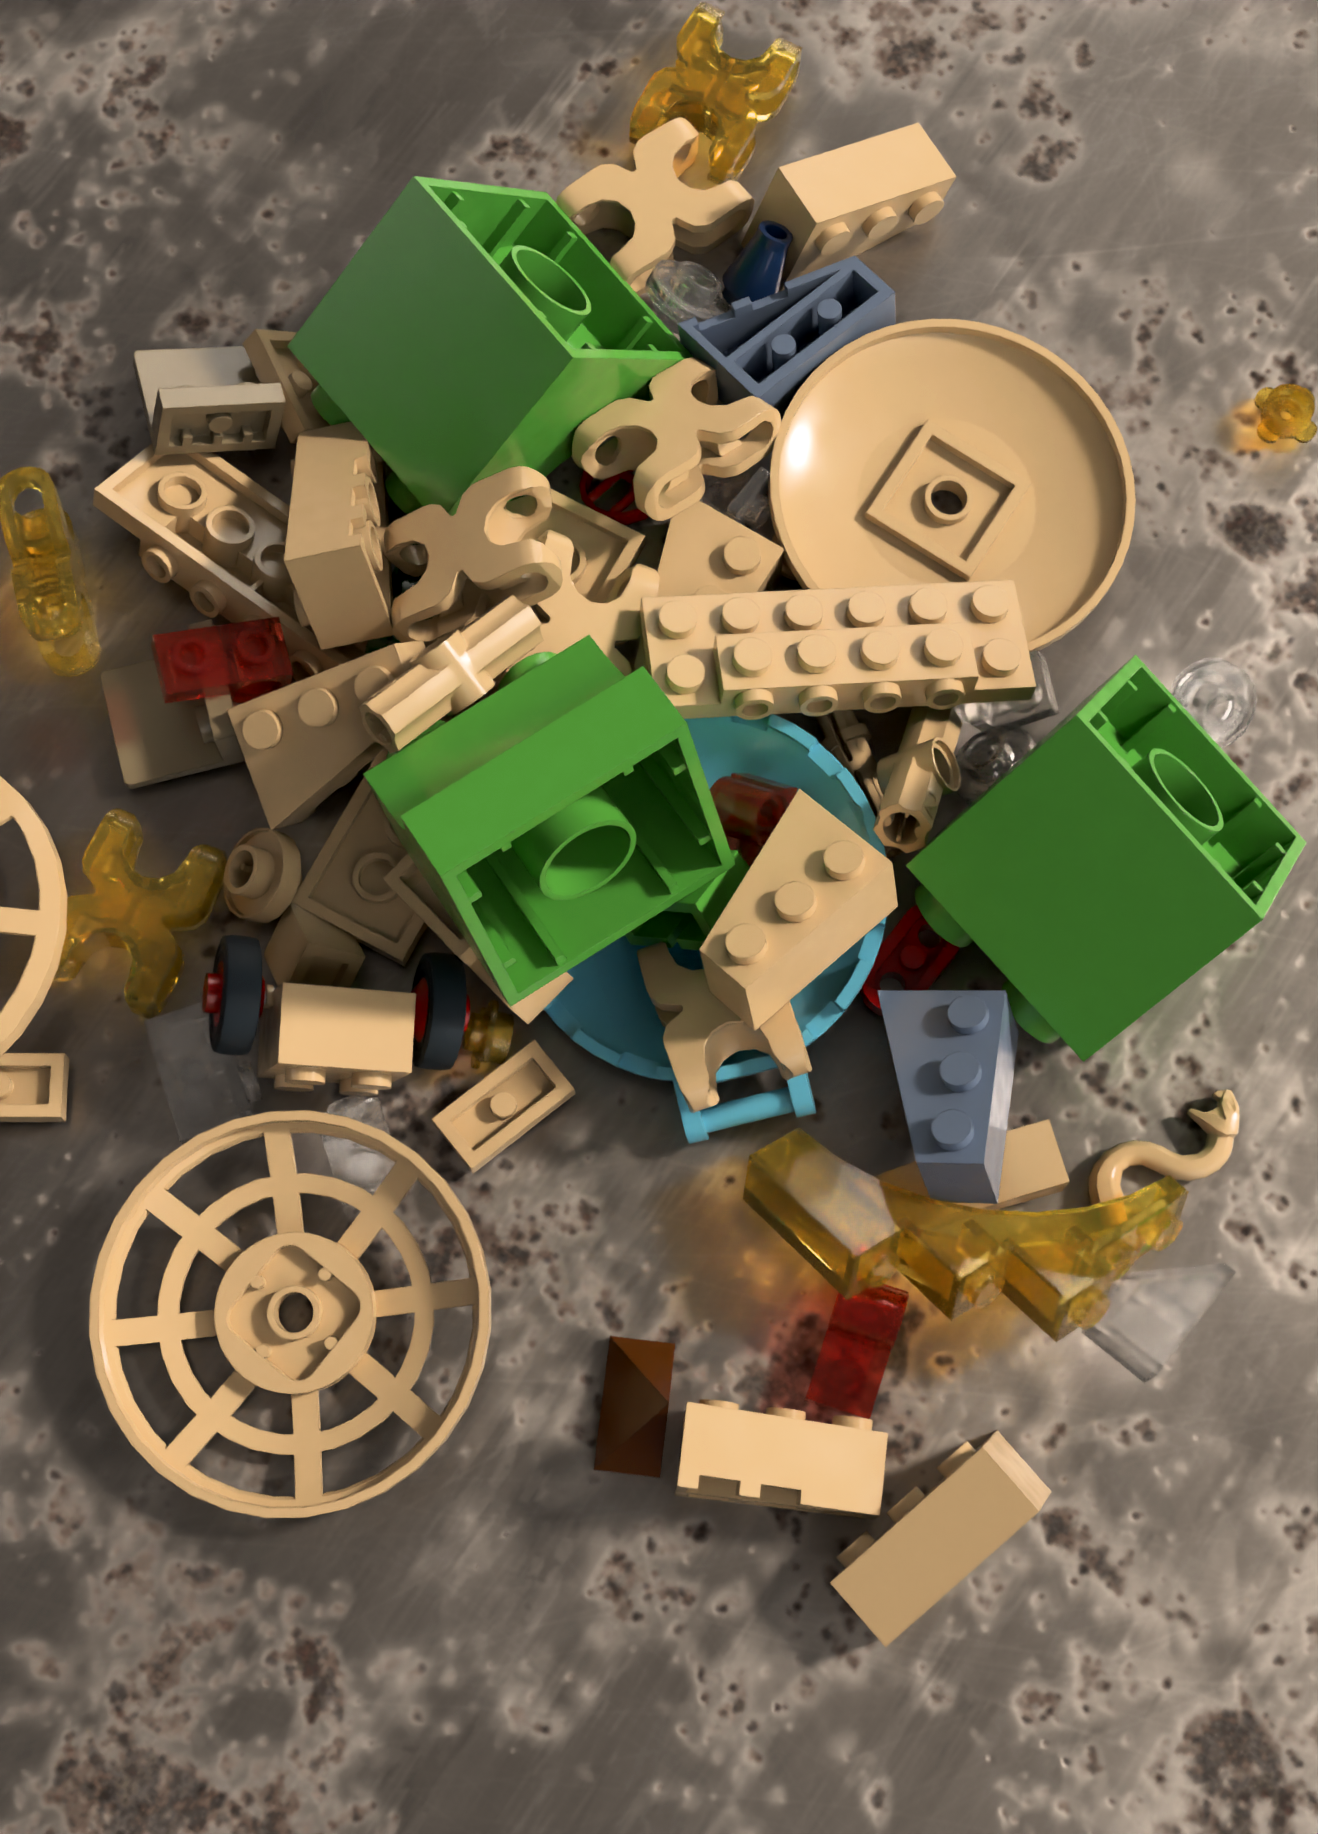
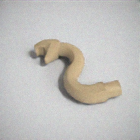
(1221, 1128)

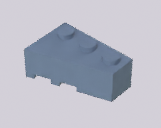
(781, 339)
(955, 1085)

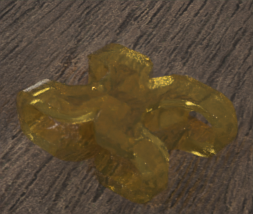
(718, 92)
(48, 572)
(138, 911)

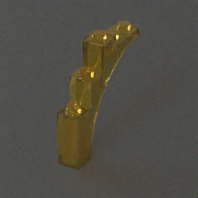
(956, 1255)

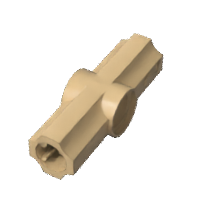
(451, 673)
(918, 778)

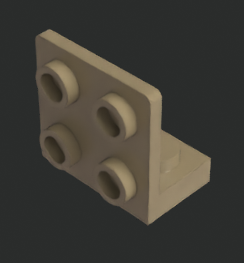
(206, 400)
(170, 738)

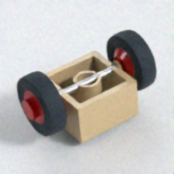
(335, 1032)

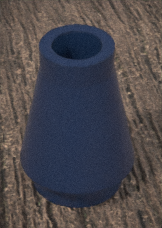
(759, 265)

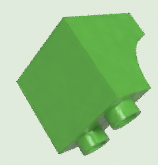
(476, 338)
(555, 813)
(1107, 863)

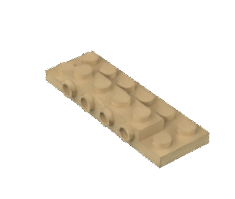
(218, 541)
(838, 649)

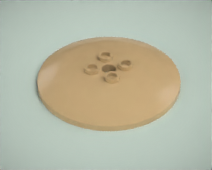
(968, 415)

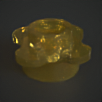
(1293, 400)
(488, 1035)

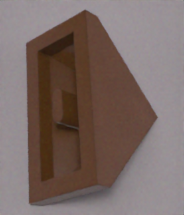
(634, 1407)

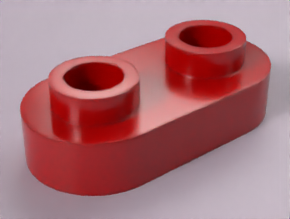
(907, 959)

